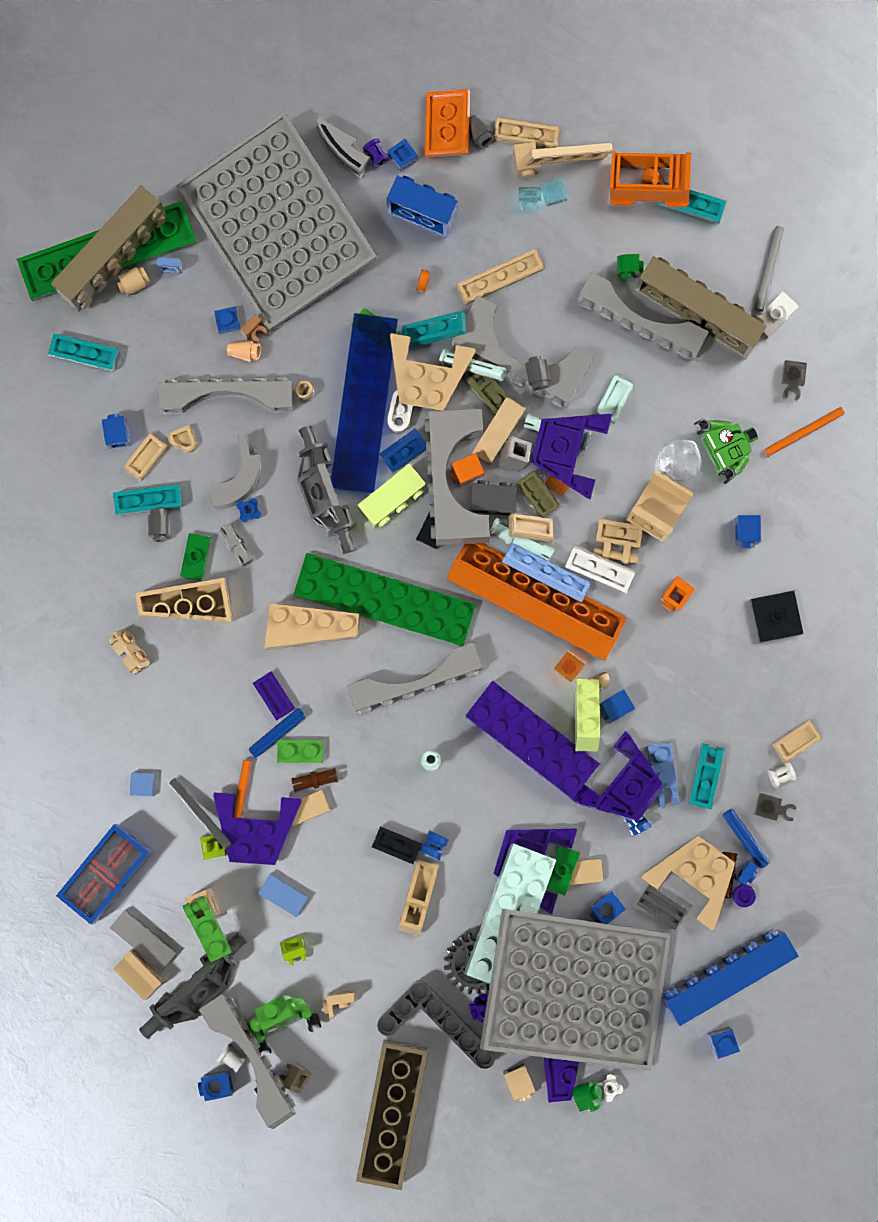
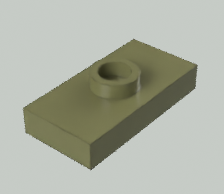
(538, 493)

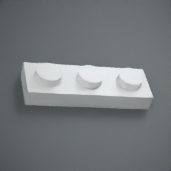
(600, 569)

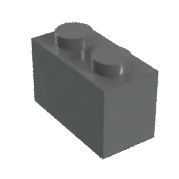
(493, 498)

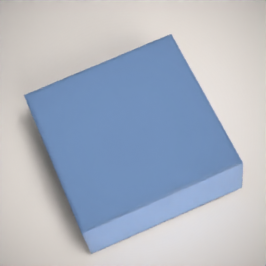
(169, 265)
(142, 784)

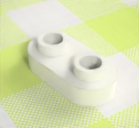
(400, 411)

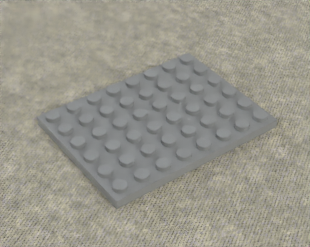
(276, 221)
(575, 990)

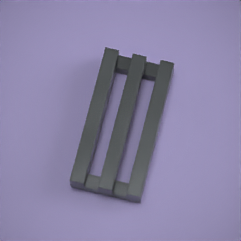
(674, 924)

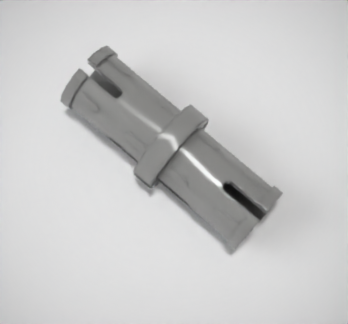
(236, 544)

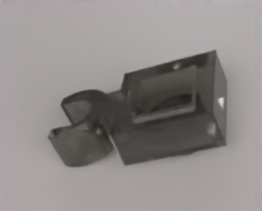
(794, 376)
(771, 807)

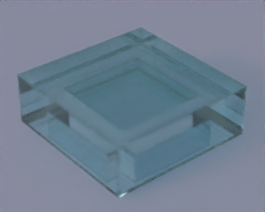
(553, 192)

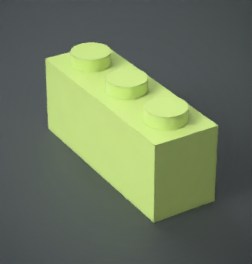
(392, 496)
(587, 715)

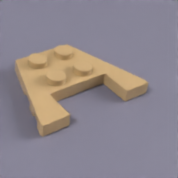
(426, 383)
(703, 869)

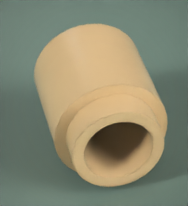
(133, 280)

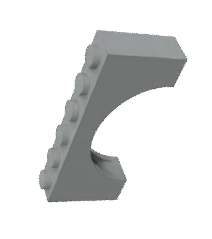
(564, 375)
(452, 521)

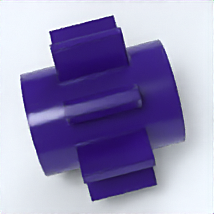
(478, 1008)

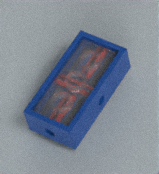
(104, 874)

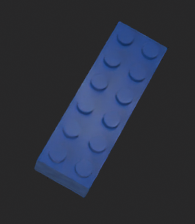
(729, 976)

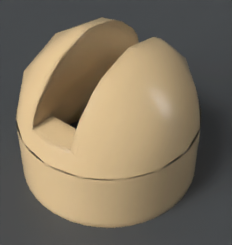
(301, 389)
(603, 678)

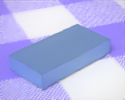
(283, 895)

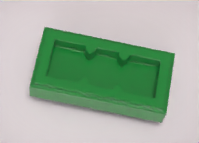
(195, 557)
(563, 870)

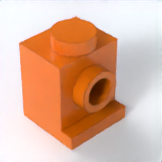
(680, 587)

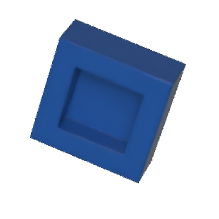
(402, 154)
(227, 320)
(747, 873)

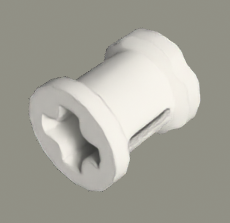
(790, 775)
(232, 1058)

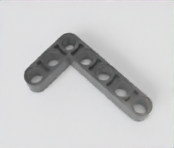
(439, 1019)

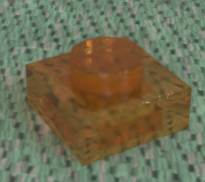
(556, 485)
(569, 666)

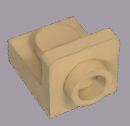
(342, 999)

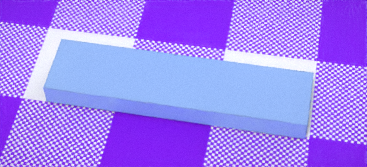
(546, 572)

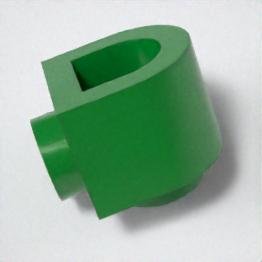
(629, 266)
(588, 1096)

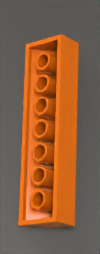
(580, 623)

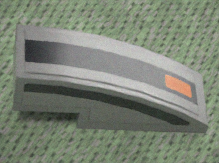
(343, 148)

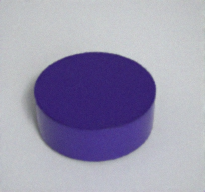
(743, 895)

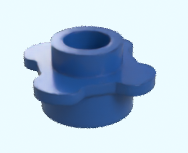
(243, 506)

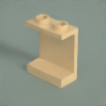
(660, 506)

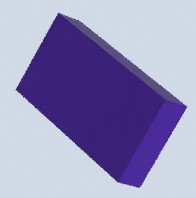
(274, 696)

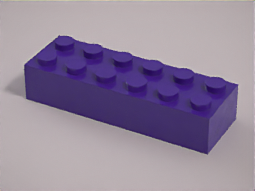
(532, 740)

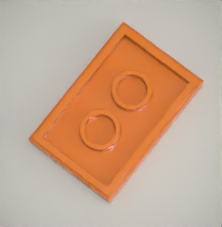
(447, 123)

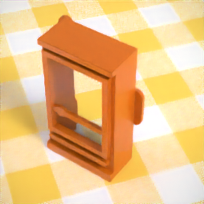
(674, 194)

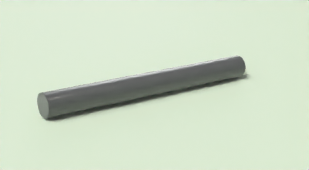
(200, 813)

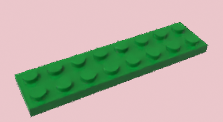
(45, 265)
(384, 599)

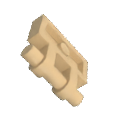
(618, 534)

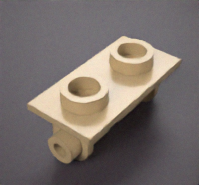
(124, 642)

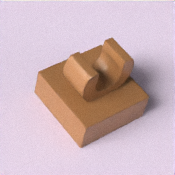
(252, 327)

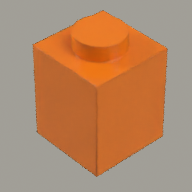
(466, 470)

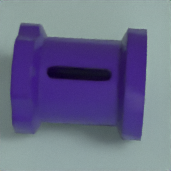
(376, 152)

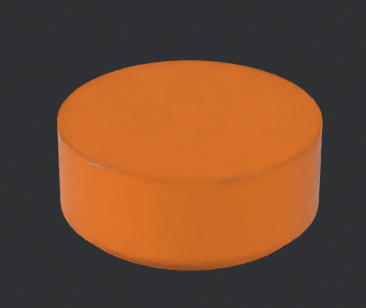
(648, 175)
(423, 280)

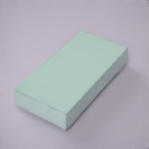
(615, 398)

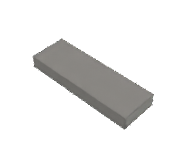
(143, 940)

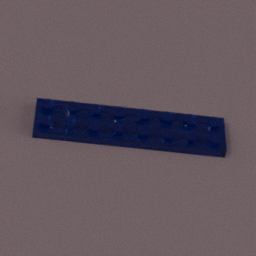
(363, 403)

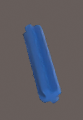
(277, 732)
(746, 838)

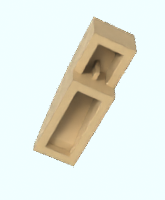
(418, 898)

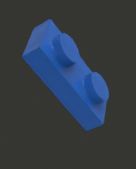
(403, 450)

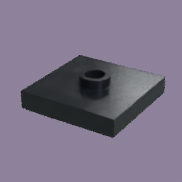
(776, 616)

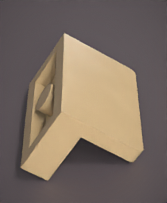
(138, 974)

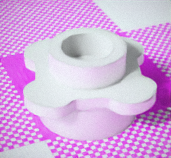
(616, 1088)

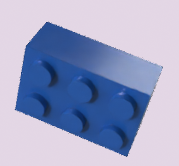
(422, 205)

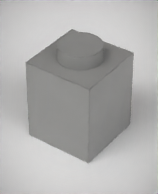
(515, 454)

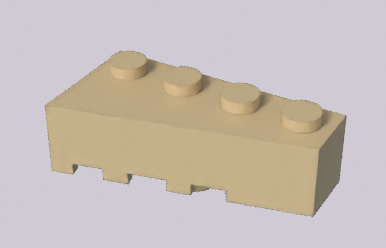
(189, 601)
(306, 626)

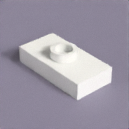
(777, 313)

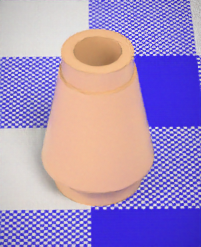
(245, 350)

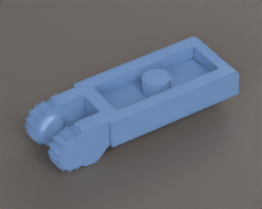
(662, 763)

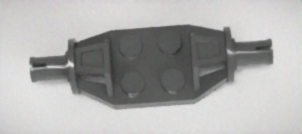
(319, 491)
(197, 992)

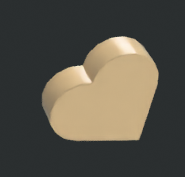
(183, 439)

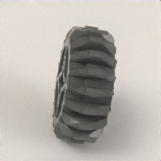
(457, 971)

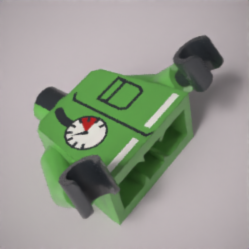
(727, 445)
(279, 1015)

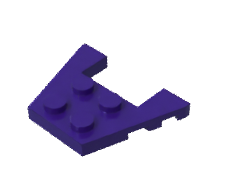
(559, 447)
(632, 788)
(255, 839)
(537, 841)

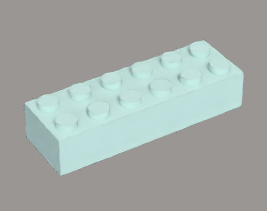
(518, 888)

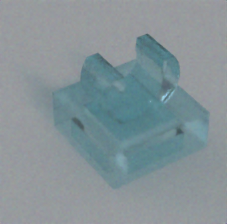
(529, 194)

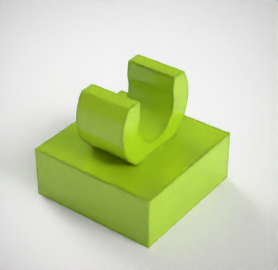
(211, 847)
(293, 948)

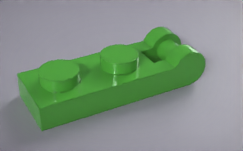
(207, 929)

